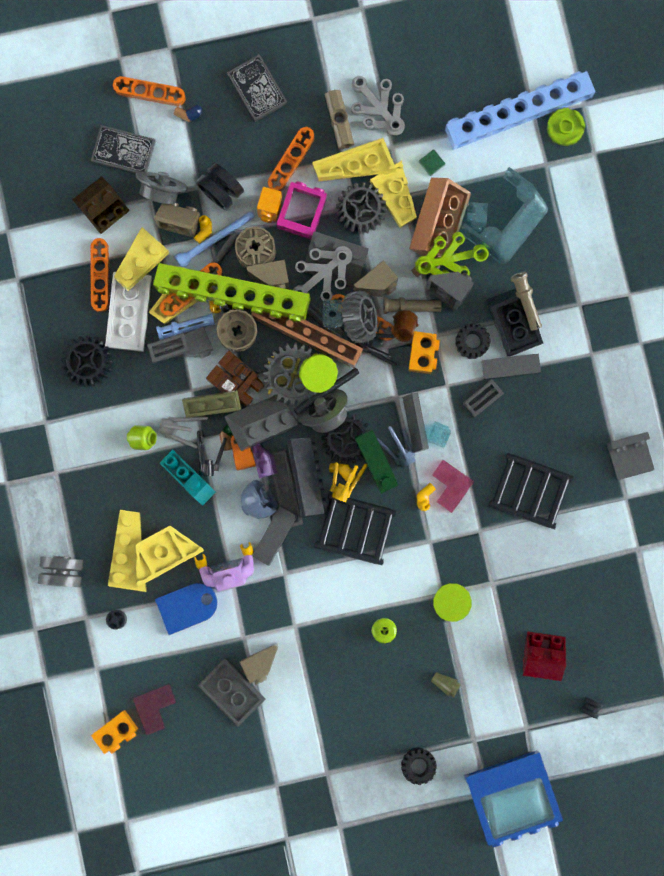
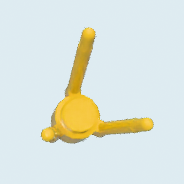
(343, 492)

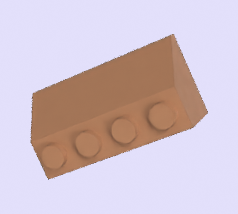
(440, 215)

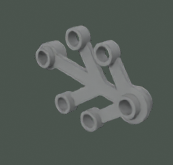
(379, 108)
(325, 270)

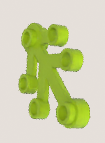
(448, 258)

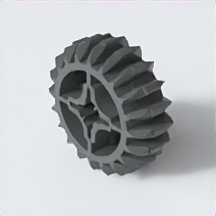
(367, 211)
(359, 316)

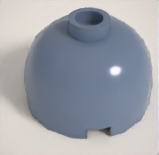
(258, 502)

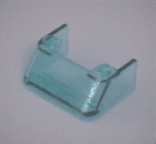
(506, 243)

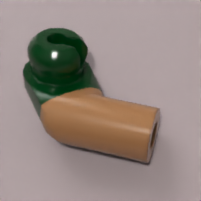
(226, 433)

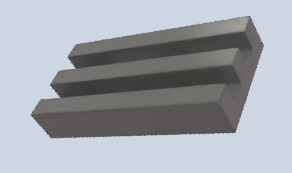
(169, 355)
(470, 408)

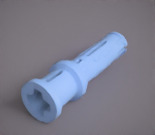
(174, 326)

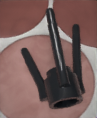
(369, 348)
(206, 466)

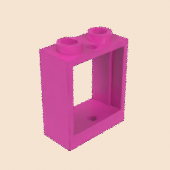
(295, 228)

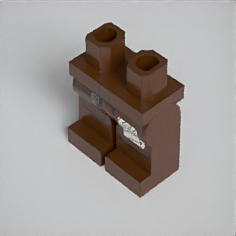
(242, 379)

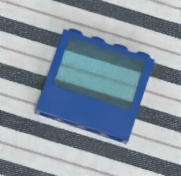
(513, 798)

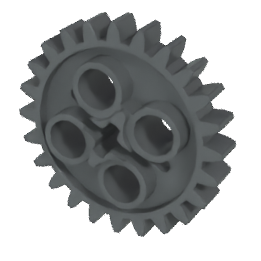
(277, 369)

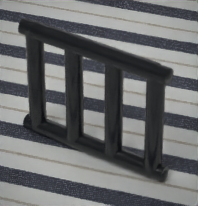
(547, 473)
(340, 548)

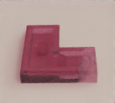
(456, 484)
(149, 705)

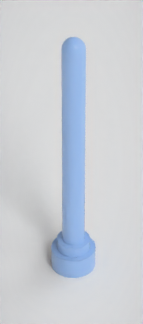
(184, 258)

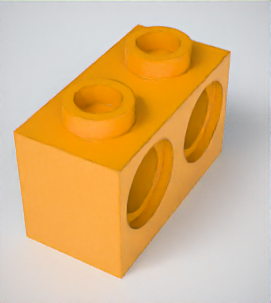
(269, 205)
(418, 352)
(113, 730)

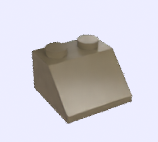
(177, 219)
(270, 274)
(378, 281)
(259, 664)

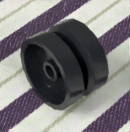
(219, 186)

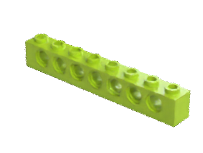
(166, 274)

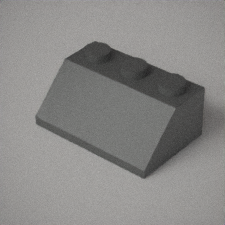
(328, 243)
(450, 288)
(260, 422)

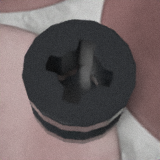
(113, 621)
(591, 708)

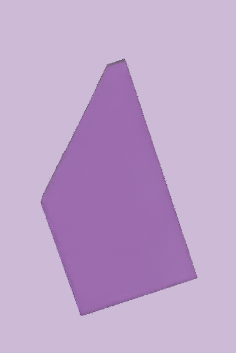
(264, 461)

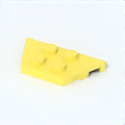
(161, 553)

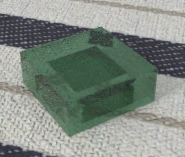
(432, 162)

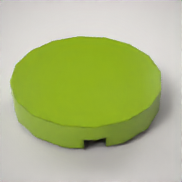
(565, 126)
(318, 373)
(452, 602)

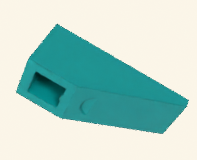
(188, 477)

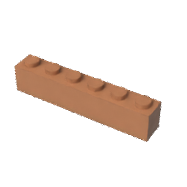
(313, 337)

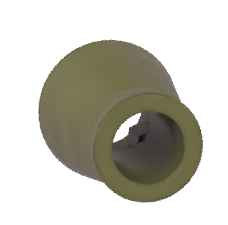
(446, 684)

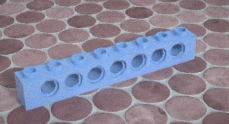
(578, 80)

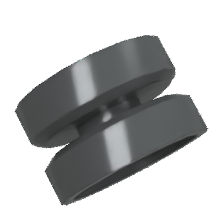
(60, 571)

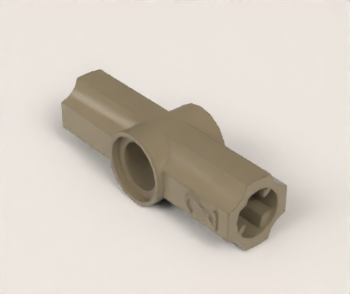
(336, 108)

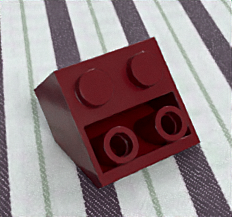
(544, 656)

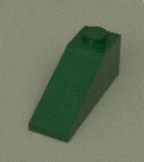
(376, 461)

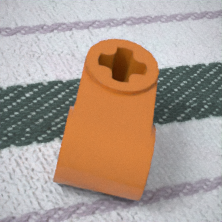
(242, 459)

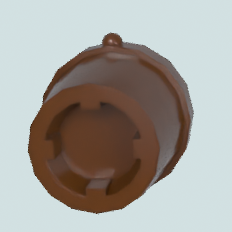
(404, 325)

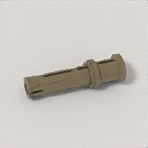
(524, 292)
(396, 305)

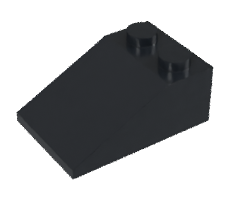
(512, 323)

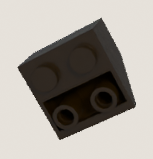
(101, 205)

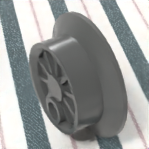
(160, 187)
(326, 412)

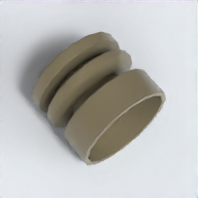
(264, 241)
(233, 320)

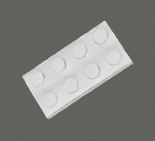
(128, 315)

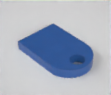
(185, 607)

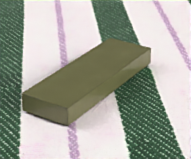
(211, 404)

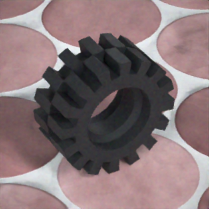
(472, 352)
(430, 766)

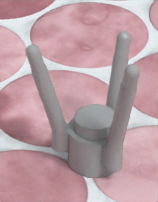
(170, 427)

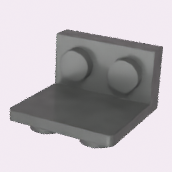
(630, 456)

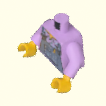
(227, 574)

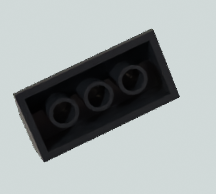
(306, 478)

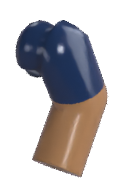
(189, 114)

